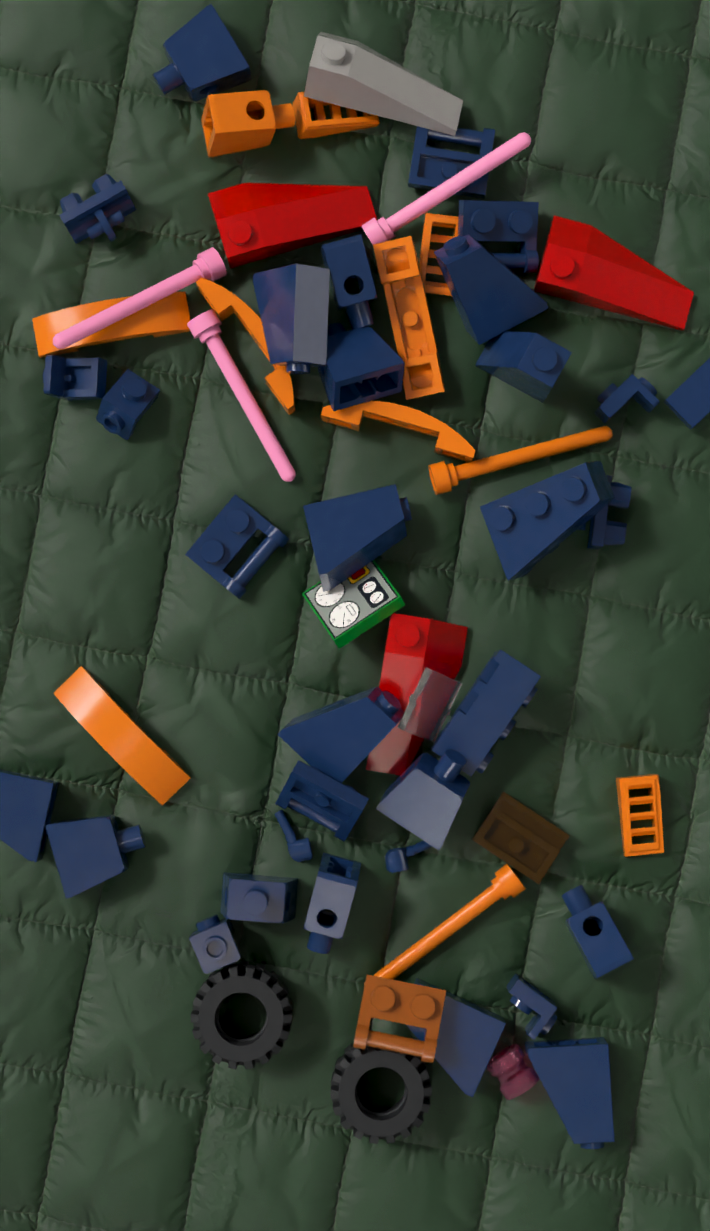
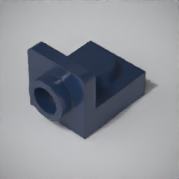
(529, 998)

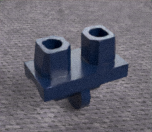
(98, 212)
(609, 532)

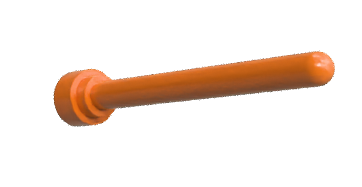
(446, 476)
(503, 885)

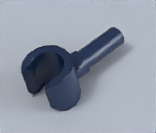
(298, 849)
(397, 859)

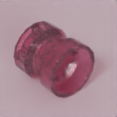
(512, 1072)

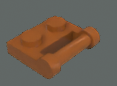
(401, 1004)

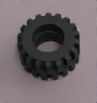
(242, 1049)
(375, 1122)

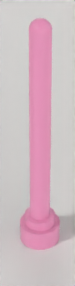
(383, 230)
(207, 266)
(207, 330)

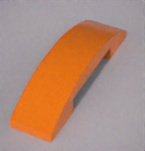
(227, 303)
(410, 316)
(158, 319)
(448, 443)
(121, 736)

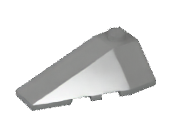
(368, 82)

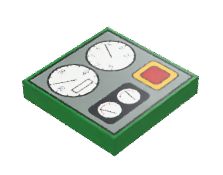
(354, 603)

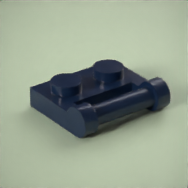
(434, 165)
(503, 222)
(225, 540)
(322, 799)

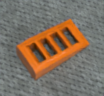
(321, 127)
(440, 221)
(628, 783)

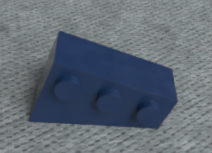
(543, 515)
(488, 711)

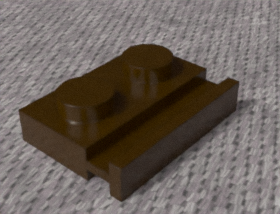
(520, 837)

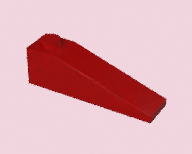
(279, 218)
(601, 273)
(409, 649)

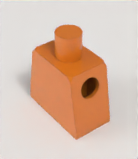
(242, 121)

